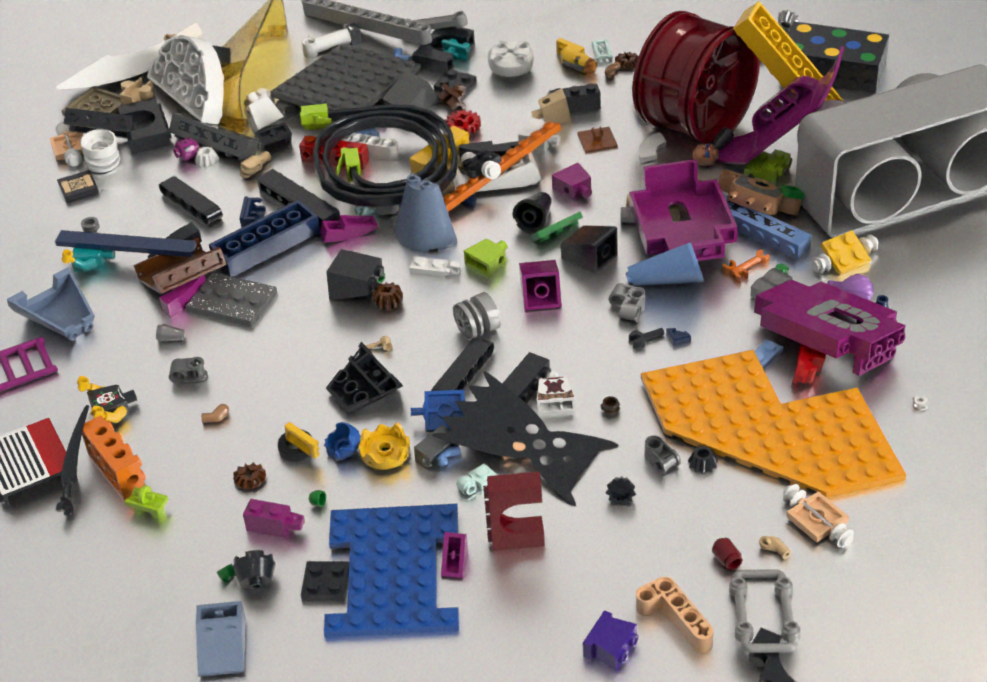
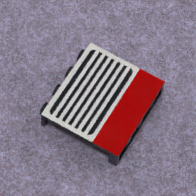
(29, 458)

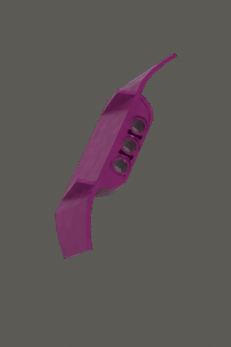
(783, 117)

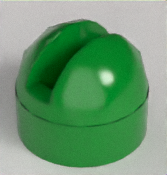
(317, 498)
(226, 574)

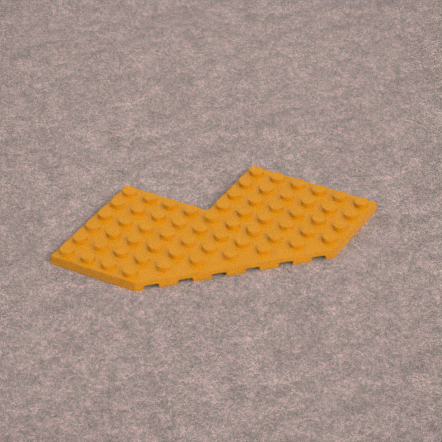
(812, 442)

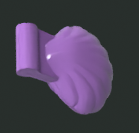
(857, 285)

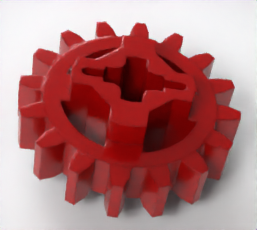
(465, 120)

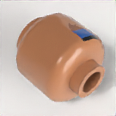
(705, 154)

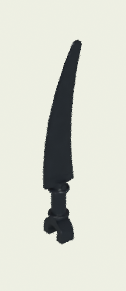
(69, 469)

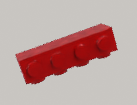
(307, 147)

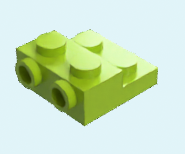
(769, 165)

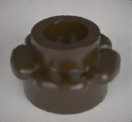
(610, 405)

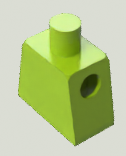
(486, 257)

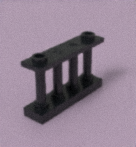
(85, 120)

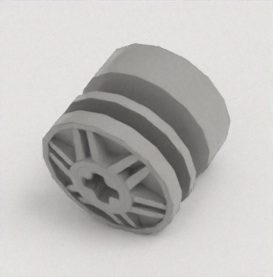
(476, 316)

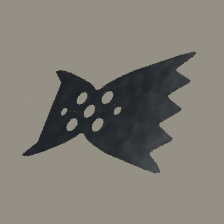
(498, 408)

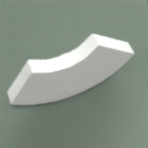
(650, 146)

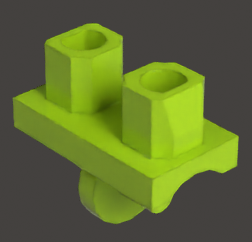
(144, 499)

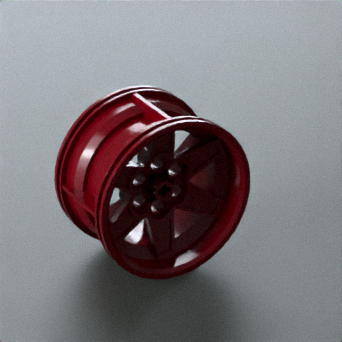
(694, 77)

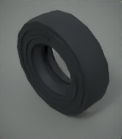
(288, 453)

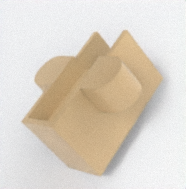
(136, 91)

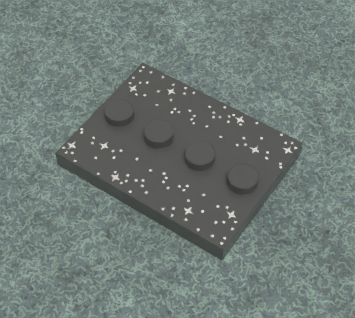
(231, 299)

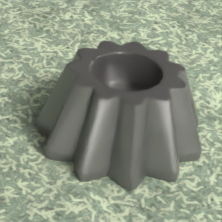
(786, 19)

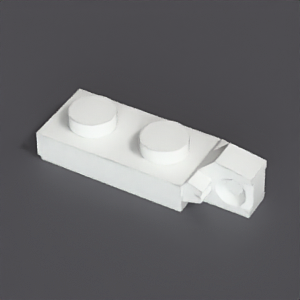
(434, 267)

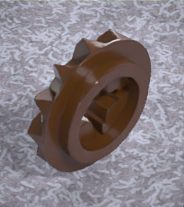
(623, 60)
(243, 481)

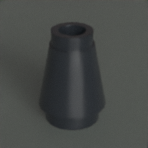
(723, 138)

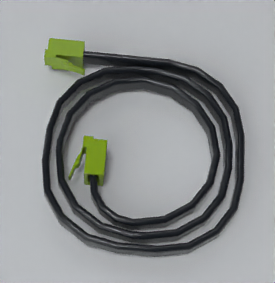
(351, 120)

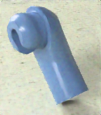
(398, 53)
(448, 452)

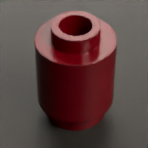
(727, 553)

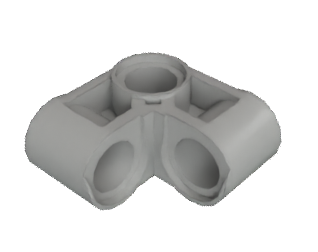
(629, 300)

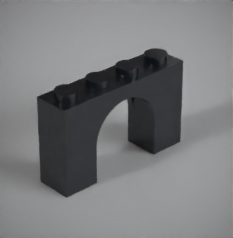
(439, 61)
(152, 136)

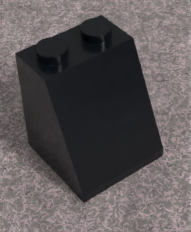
(591, 247)
(353, 275)

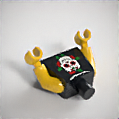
(108, 400)

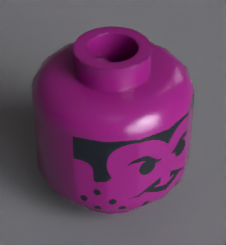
(186, 149)

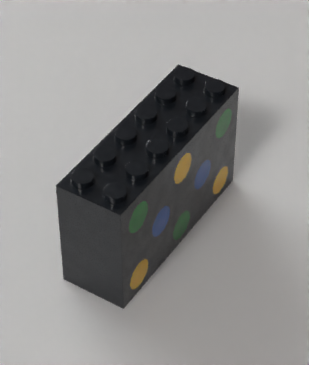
(862, 55)

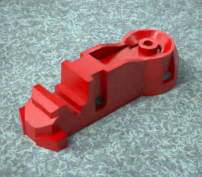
(807, 364)

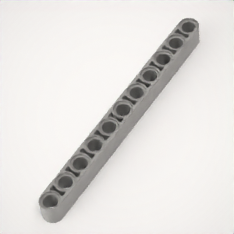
(369, 20)

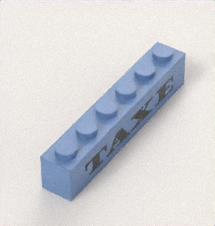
(770, 231)

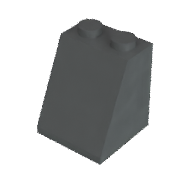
(412, 91)

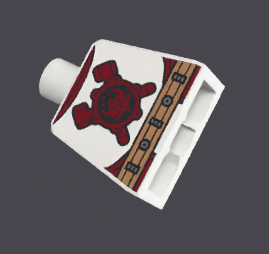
(555, 395)

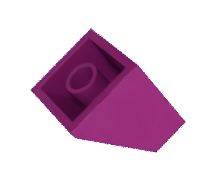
(540, 285)

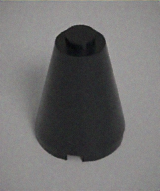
(532, 212)

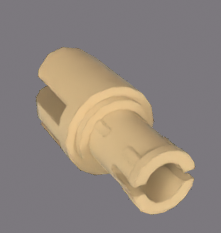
(253, 164)

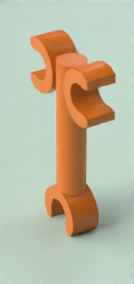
(741, 270)

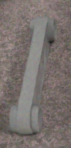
(457, 19)

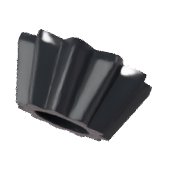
(703, 459)
(620, 490)

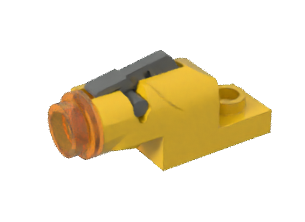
(575, 57)

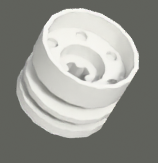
(100, 150)

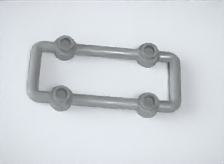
(744, 630)

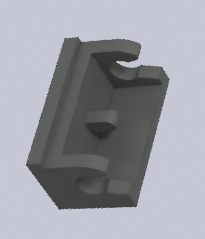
(430, 447)

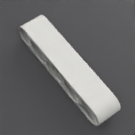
(378, 147)

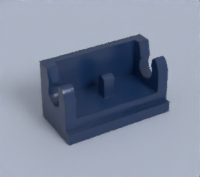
(250, 211)

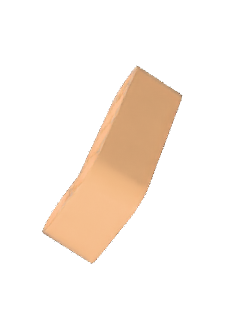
(667, 596)

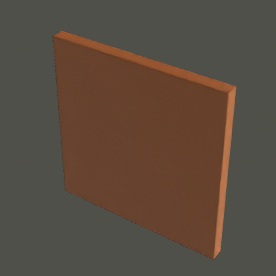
(597, 139)

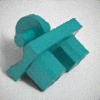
(459, 51)

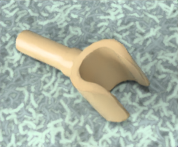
(384, 341)

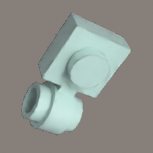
(475, 479)

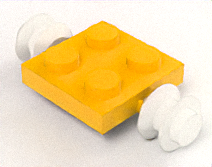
(845, 253)

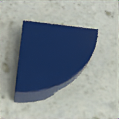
(470, 202)
(677, 337)

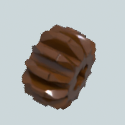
(387, 296)

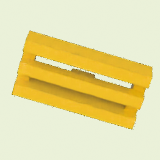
(301, 440)

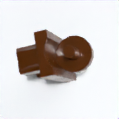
(454, 94)

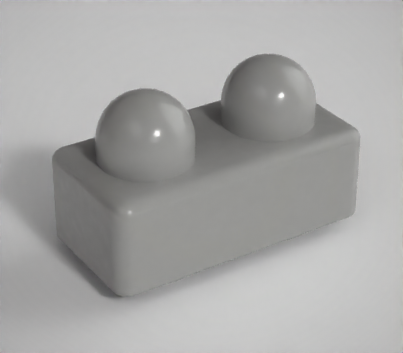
(894, 151)

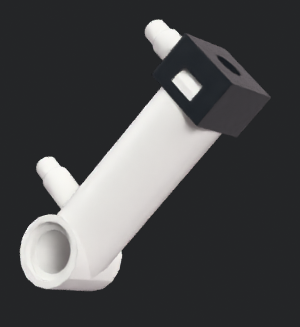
(313, 45)

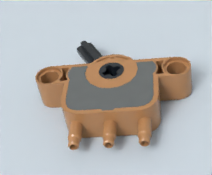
(757, 194)

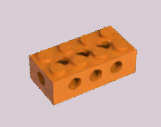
(113, 456)

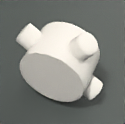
(920, 402)

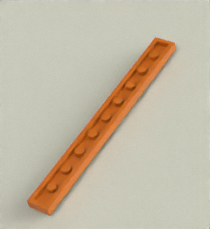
(511, 157)

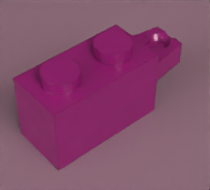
(271, 518)

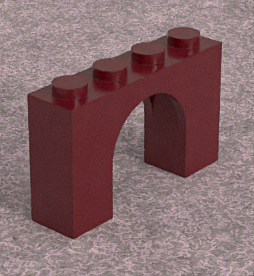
(504, 493)

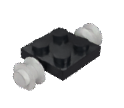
(482, 162)

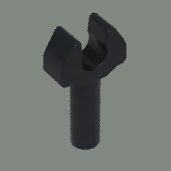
(640, 338)

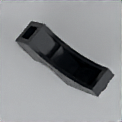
(773, 669)

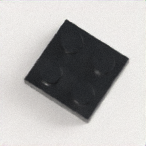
(455, 78)
(325, 581)

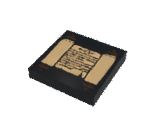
(77, 186)

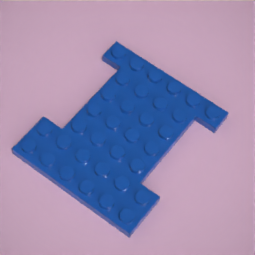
(392, 570)

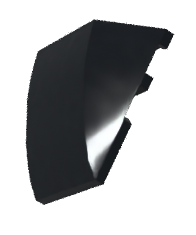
(362, 381)

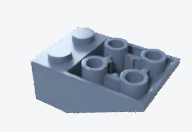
(220, 638)

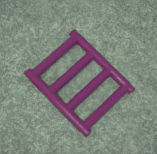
(31, 375)

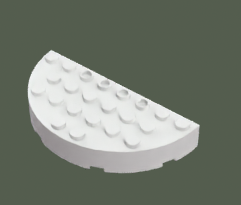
(191, 76)

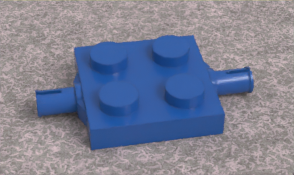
(437, 405)

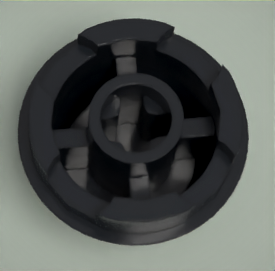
(254, 569)

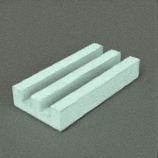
(601, 57)

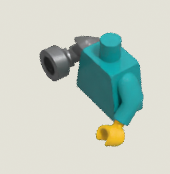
(87, 259)

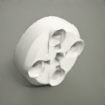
(510, 58)

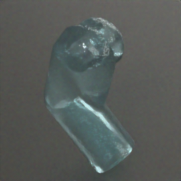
(365, 211)

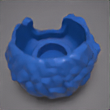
(342, 441)

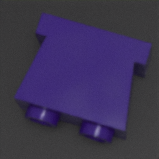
(610, 640)

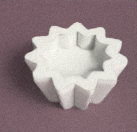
(206, 157)

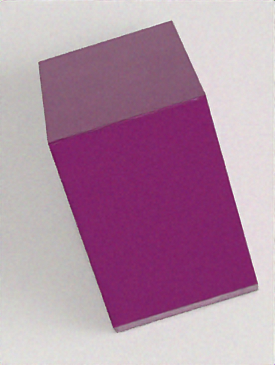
(454, 554)

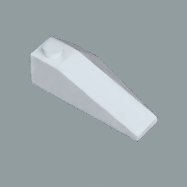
(518, 175)

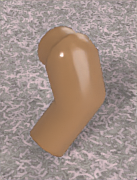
(610, 70)
(217, 415)

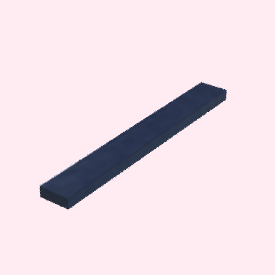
(126, 243)

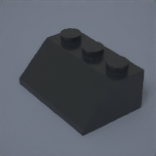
(582, 97)

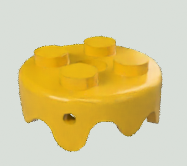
(380, 438)

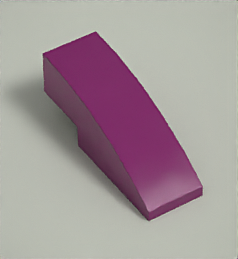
(347, 227)
(178, 298)

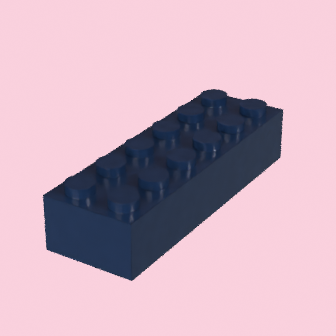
(267, 237)

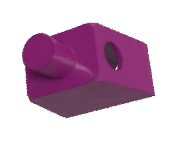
(572, 182)

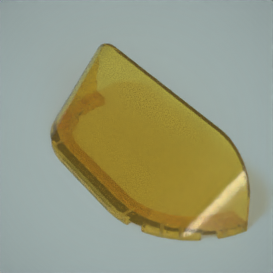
(267, 21)

